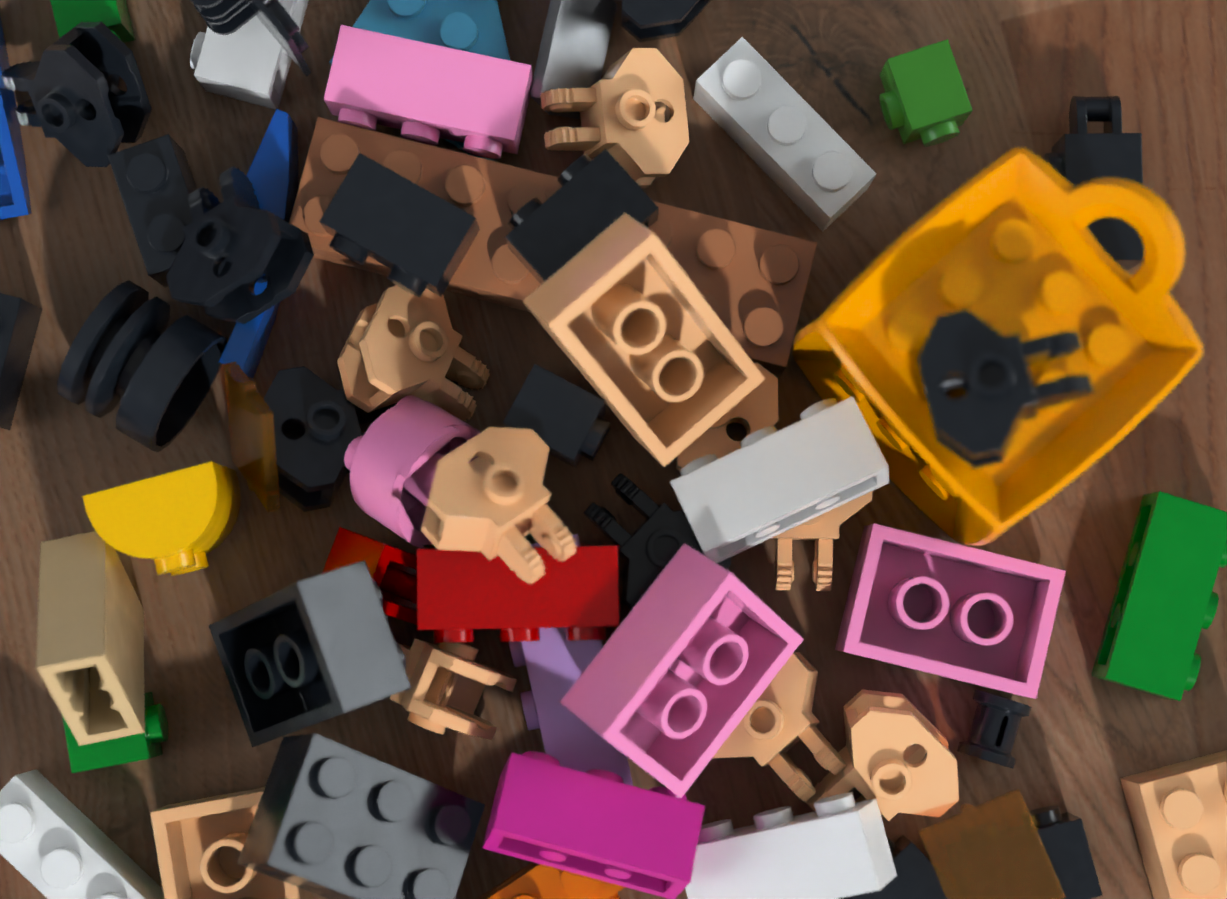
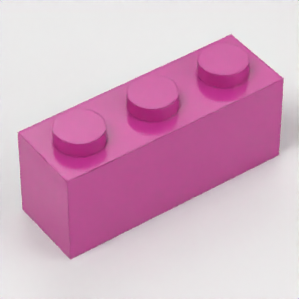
(594, 825)

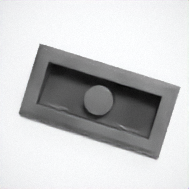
(573, 47)

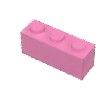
(428, 91)

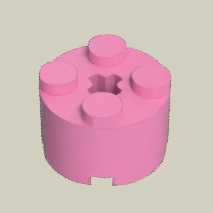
(398, 460)

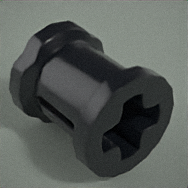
(994, 729)

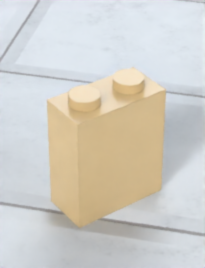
(91, 638)

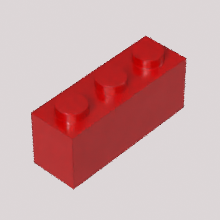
(469, 592)

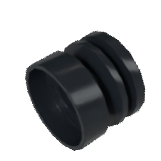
(135, 362)

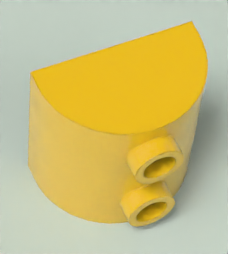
(169, 516)

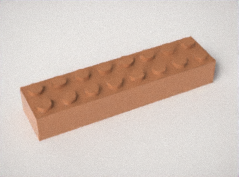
(742, 271)

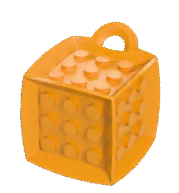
(1025, 264)

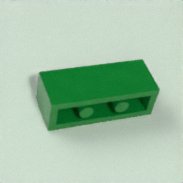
(1164, 597)

